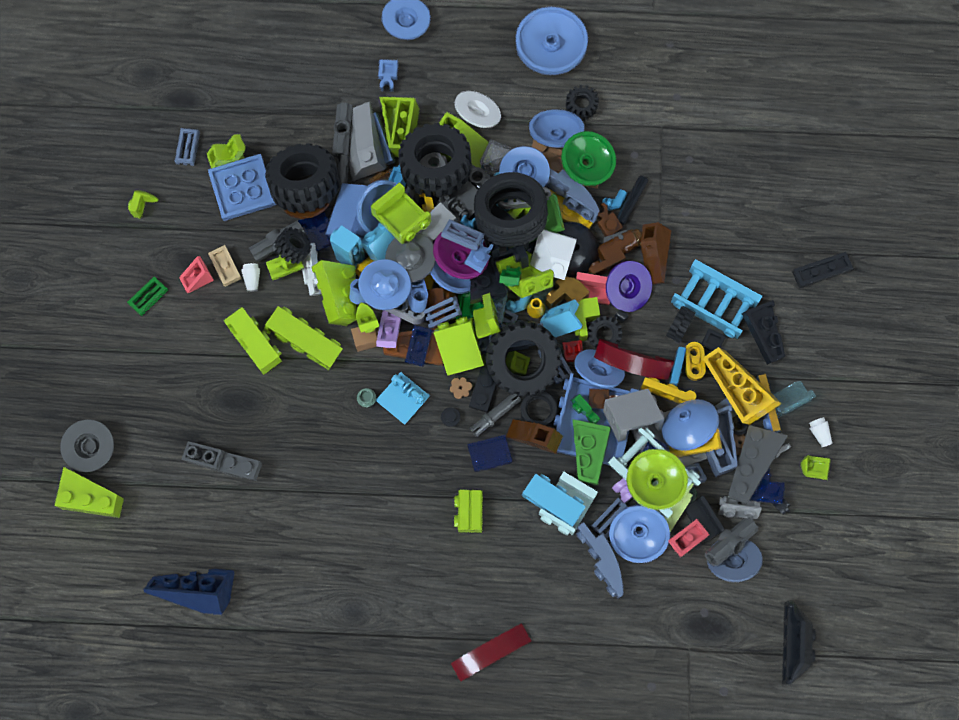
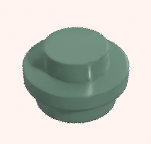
(366, 397)

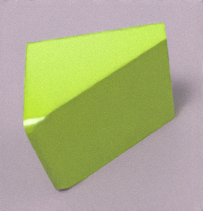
(517, 363)

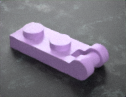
(388, 330)

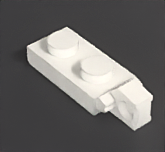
(309, 277)

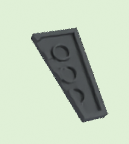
(754, 461)

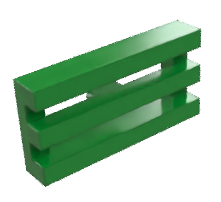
(141, 308)

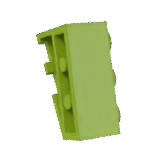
(400, 119)
(85, 496)

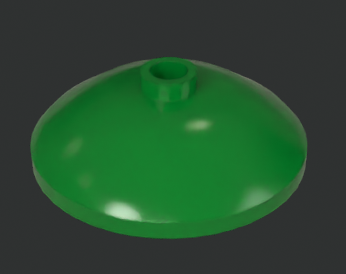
(595, 151)

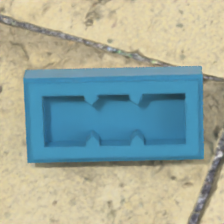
(677, 366)

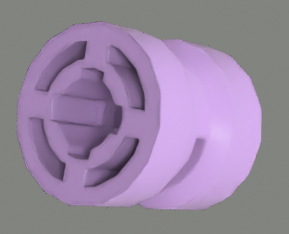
(621, 487)

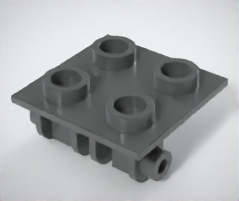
(461, 201)

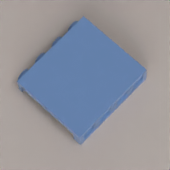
(564, 421)

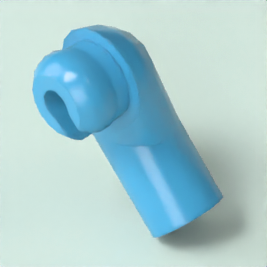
(616, 202)

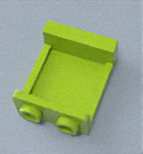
(400, 214)
(531, 280)
(459, 346)

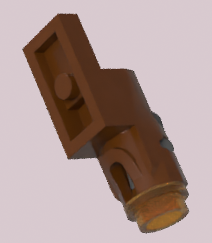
(614, 250)

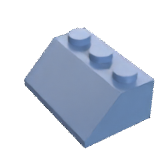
(345, 210)

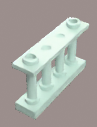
(621, 463)

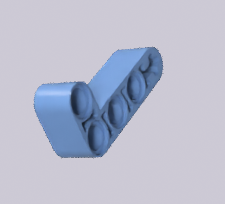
(417, 292)

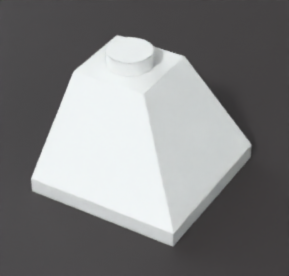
(553, 252)

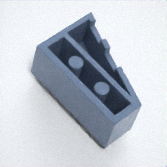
(724, 459)

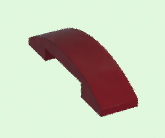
(632, 361)
(490, 652)

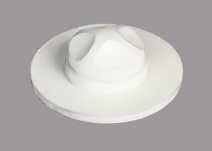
(477, 109)

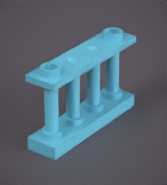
(732, 289)

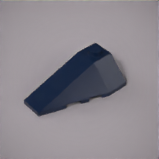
(201, 592)

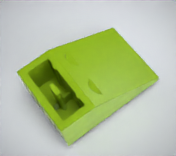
(476, 142)

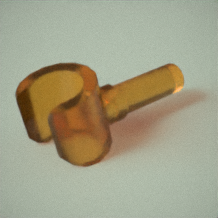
(384, 172)

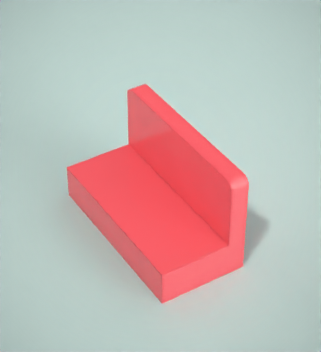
(596, 285)

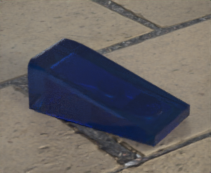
(419, 345)

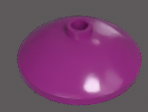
(447, 252)

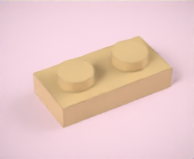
(224, 266)

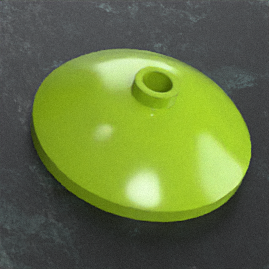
(667, 471)

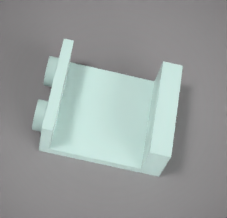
(574, 488)

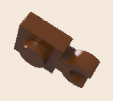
(608, 222)

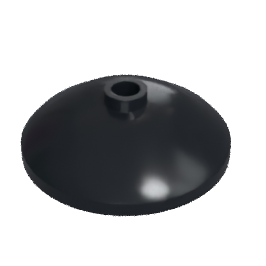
(587, 248)

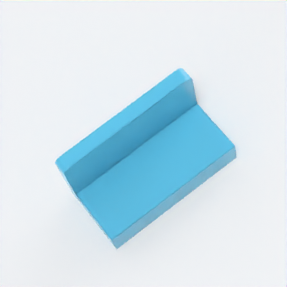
(562, 319)

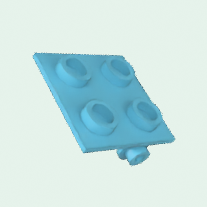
(402, 398)

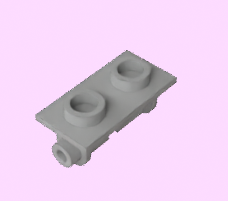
(731, 508)

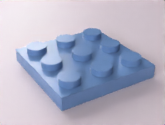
(241, 187)

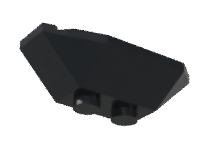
(797, 643)

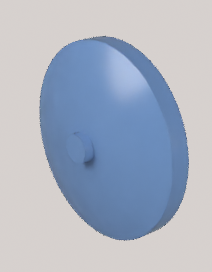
(551, 40)

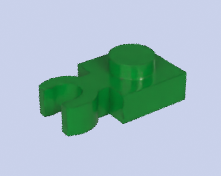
(510, 276)
(581, 406)

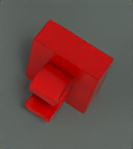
(571, 350)

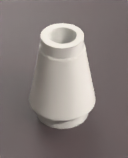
(251, 276)
(821, 431)

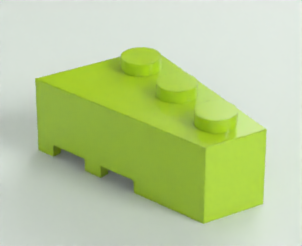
(334, 283)
(253, 340)

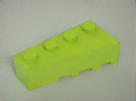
(303, 337)

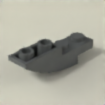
(221, 461)

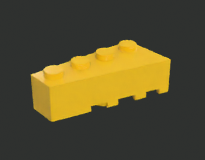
(742, 390)

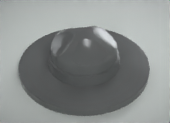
(413, 256)
(87, 445)

